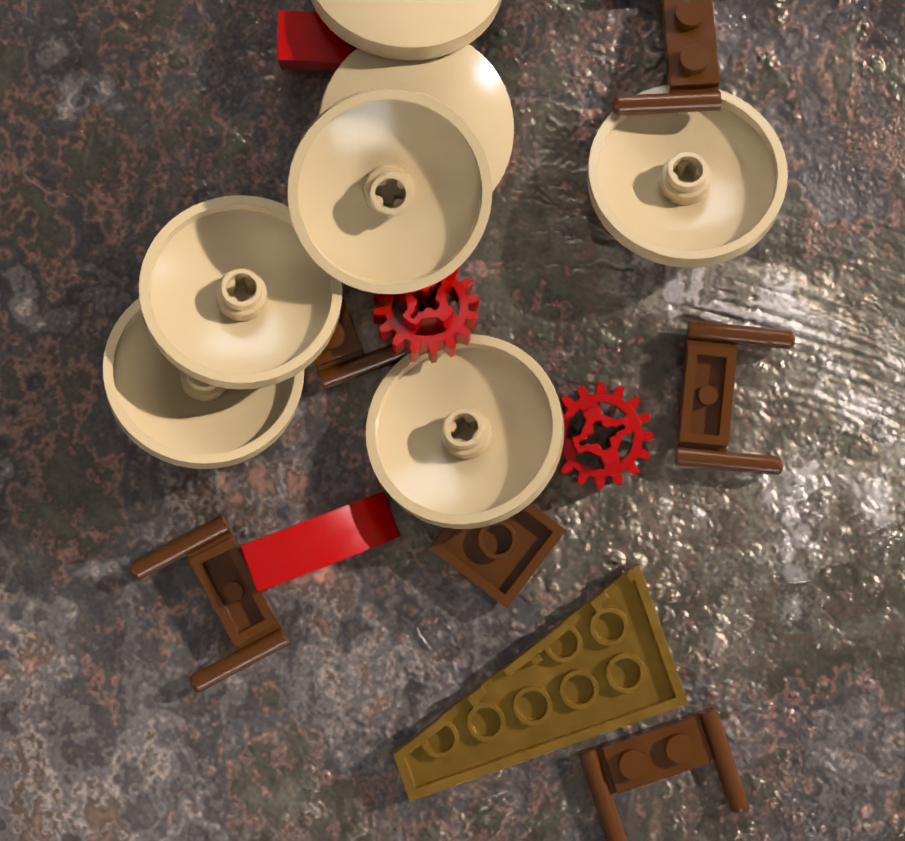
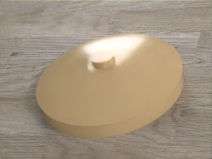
(407, 26)
(459, 80)
(688, 182)
(389, 191)
(237, 294)
(181, 416)
(465, 434)

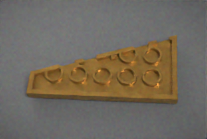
(572, 684)

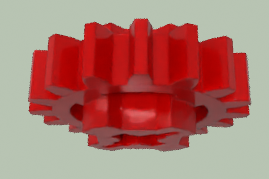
(429, 329)
(609, 456)

